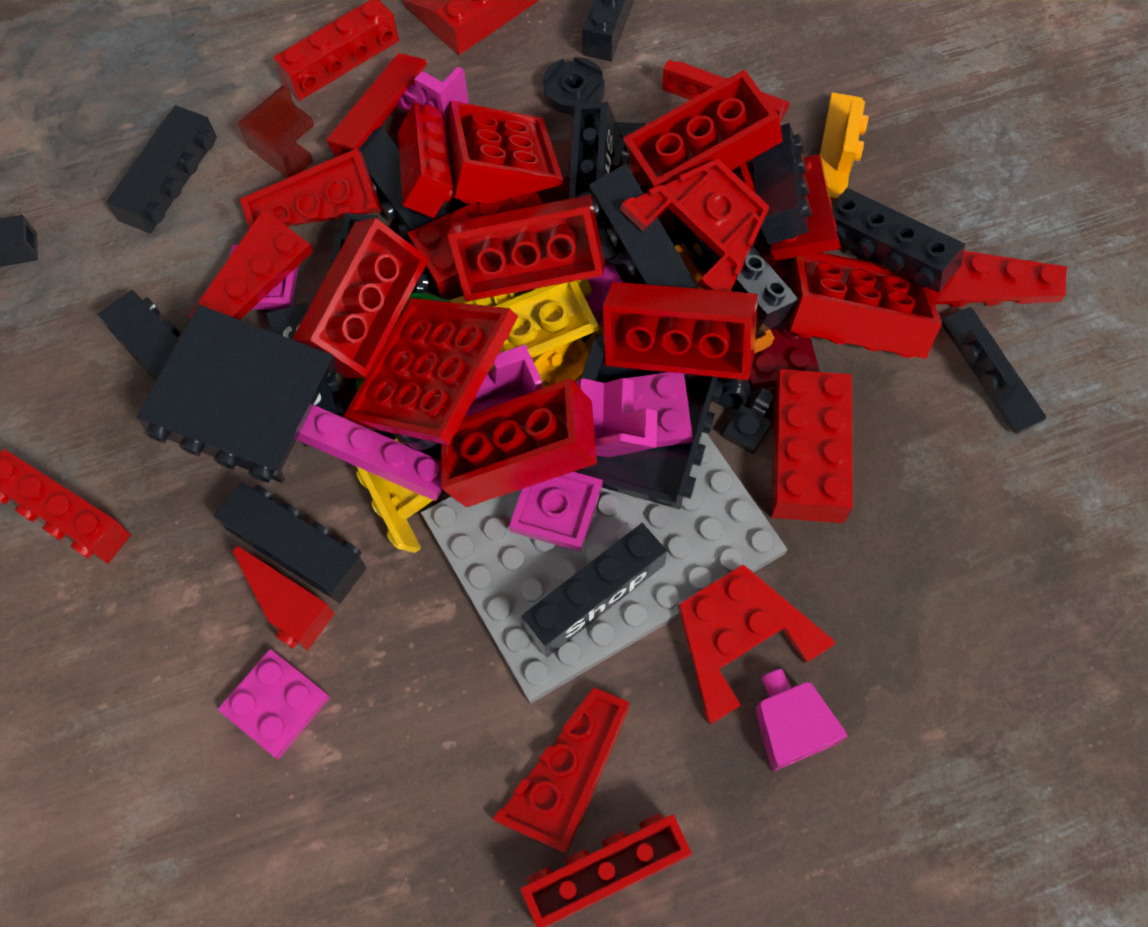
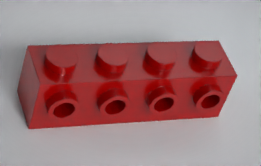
(336, 48)
(424, 160)
(59, 509)
(605, 872)

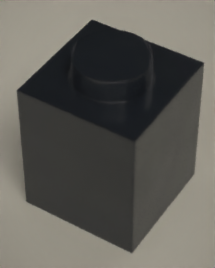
(17, 241)

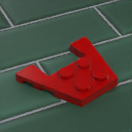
(715, 208)
(733, 619)

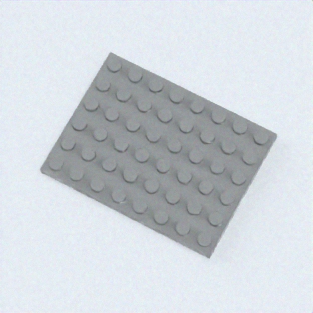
(514, 572)

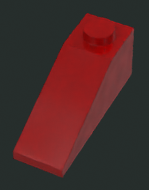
(287, 606)

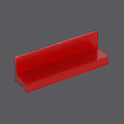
(691, 81)
(376, 104)

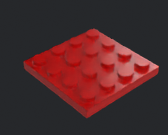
(431, 369)

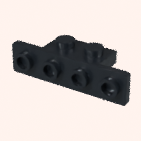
(993, 370)

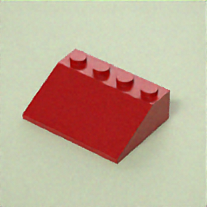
(465, 22)
(498, 154)
(862, 305)

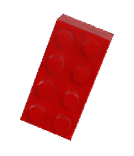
(721, 123)
(434, 242)
(527, 248)
(362, 297)
(680, 330)
(519, 444)
(812, 446)

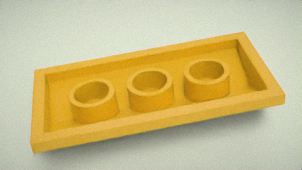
(549, 318)

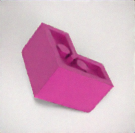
(436, 93)
(509, 378)
(615, 423)

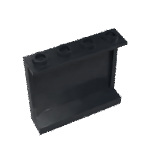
(236, 393)
(659, 472)

